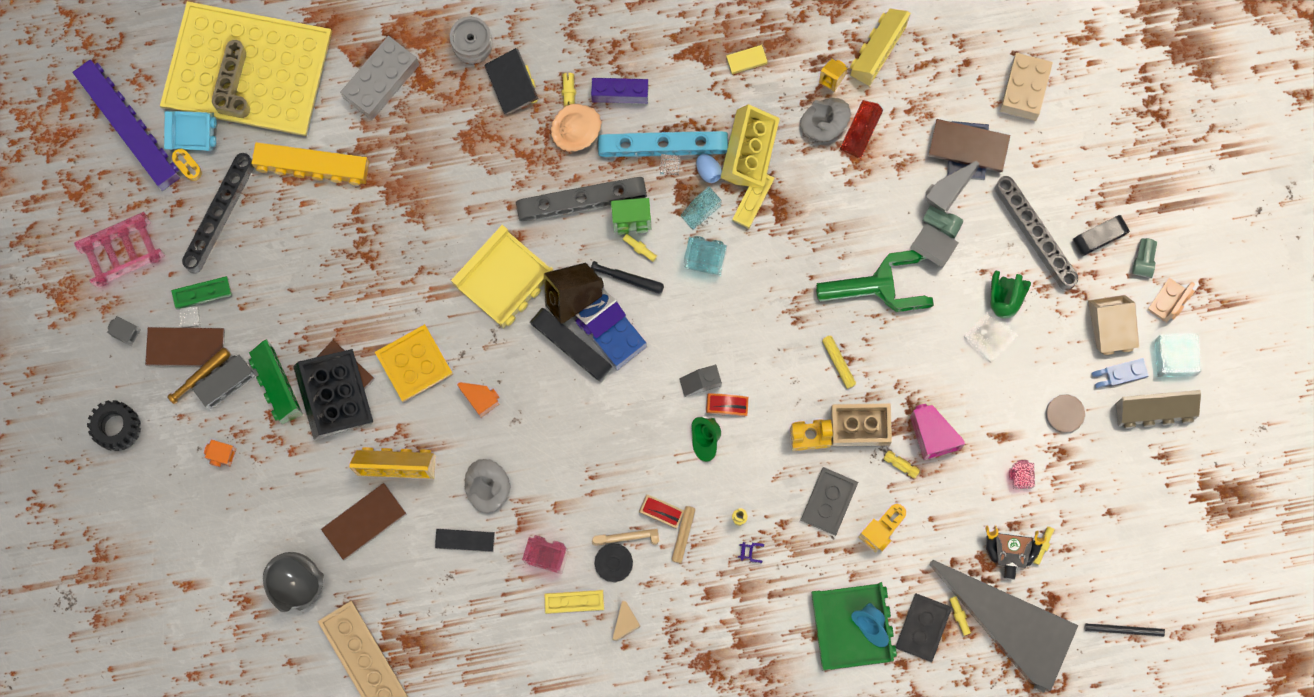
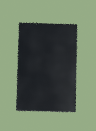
(511, 81)
(923, 627)

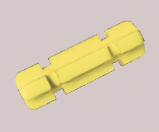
(901, 464)

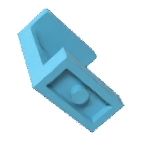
(189, 130)

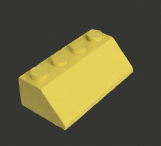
(880, 45)
(750, 147)

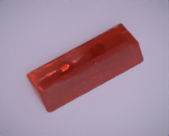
(861, 128)

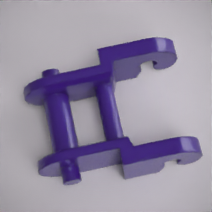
(743, 546)

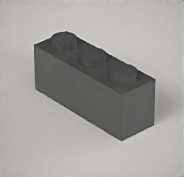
(223, 381)

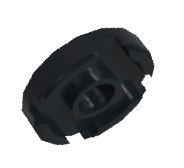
(613, 562)

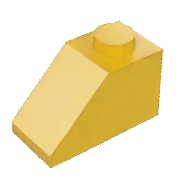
(833, 74)

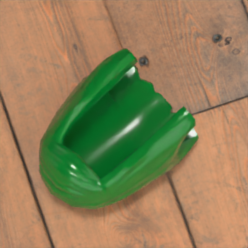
(1007, 294)

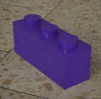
(619, 90)

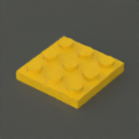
(413, 363)

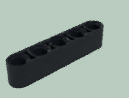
(571, 344)

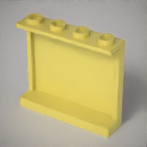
(502, 277)

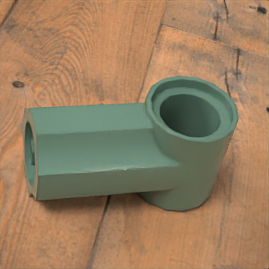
(947, 223)
(1144, 263)

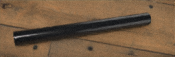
(1124, 630)

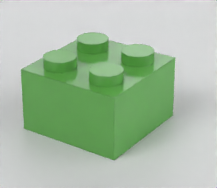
(631, 215)

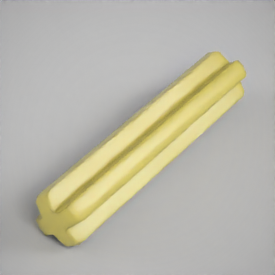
(839, 362)

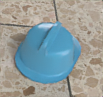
(871, 624)

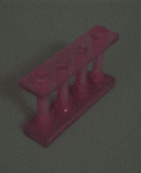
(104, 238)

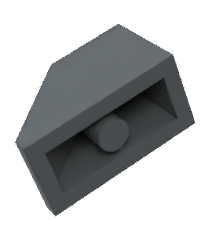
(701, 380)

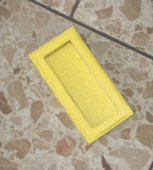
(746, 59)

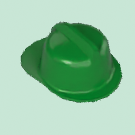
(705, 437)

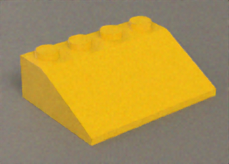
(394, 464)

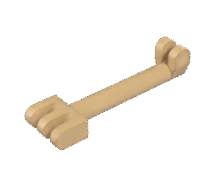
(603, 539)

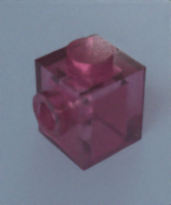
(1022, 475)

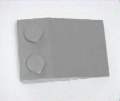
(948, 189)

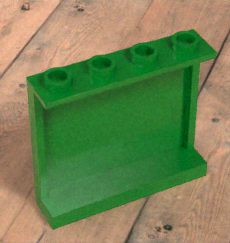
(839, 637)

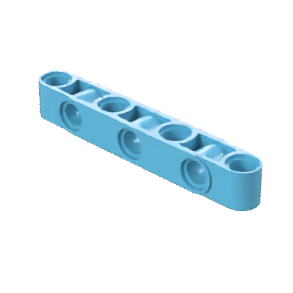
(647, 144)

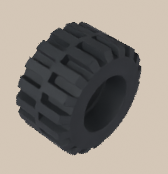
(100, 418)

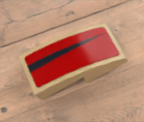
(661, 511)

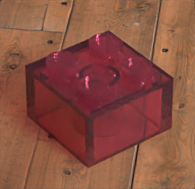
(545, 555)

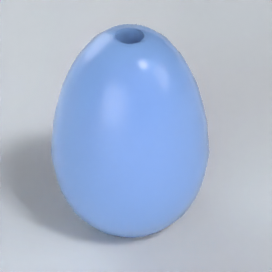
(708, 168)

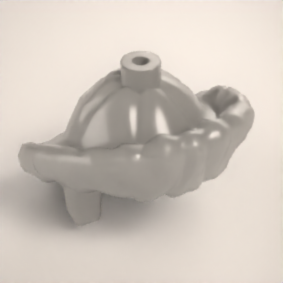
(826, 119)
(486, 485)

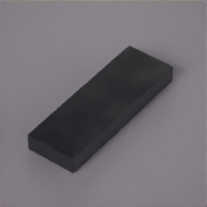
(464, 540)

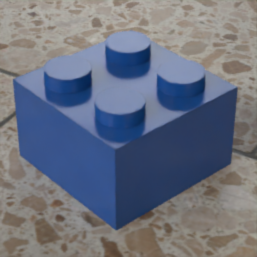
(620, 343)

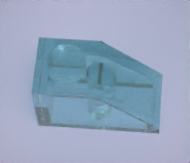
(701, 208)

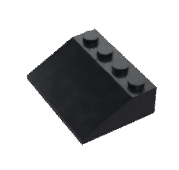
(332, 393)

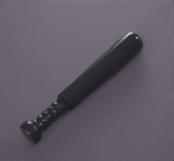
(641, 282)

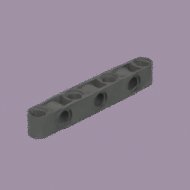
(565, 201)

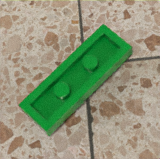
(201, 292)

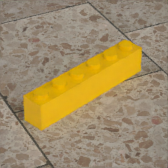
(310, 163)

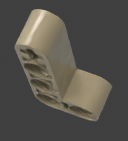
(232, 77)

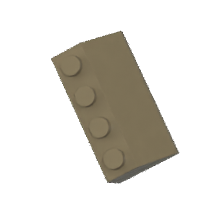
(1158, 408)

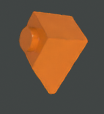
(480, 397)

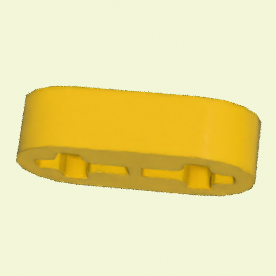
(189, 162)

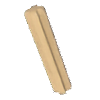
(683, 534)

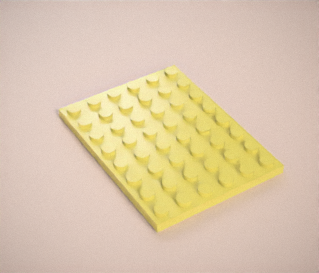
(277, 75)

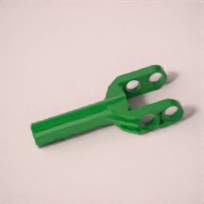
(879, 284)

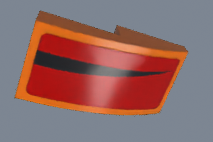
(727, 404)

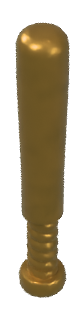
(219, 358)

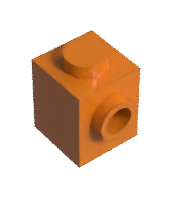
(219, 453)

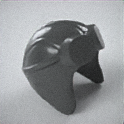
(292, 581)

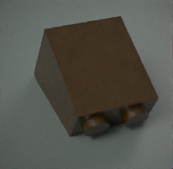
(571, 290)

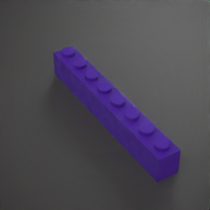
(126, 125)

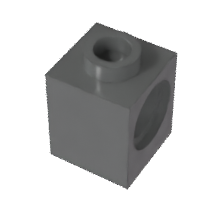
(123, 330)

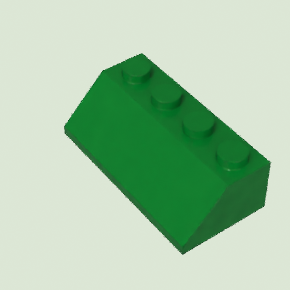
(275, 382)

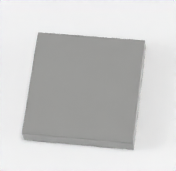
(934, 245)

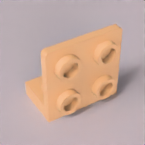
(1170, 300)

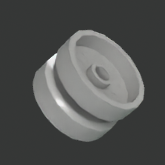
(481, 41)

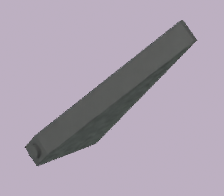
(1025, 633)

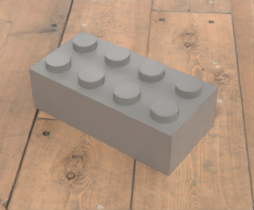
(380, 78)

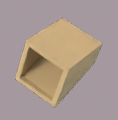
(1114, 324)

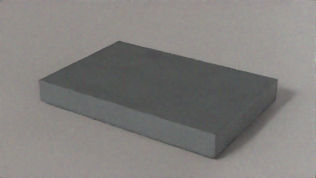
(829, 501)

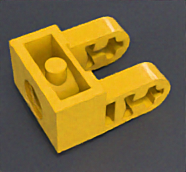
(823, 433)
(877, 533)

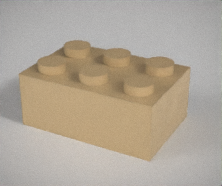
(1026, 86)
(861, 424)

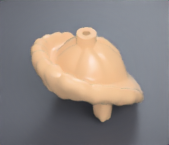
(575, 127)

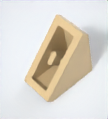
(625, 623)

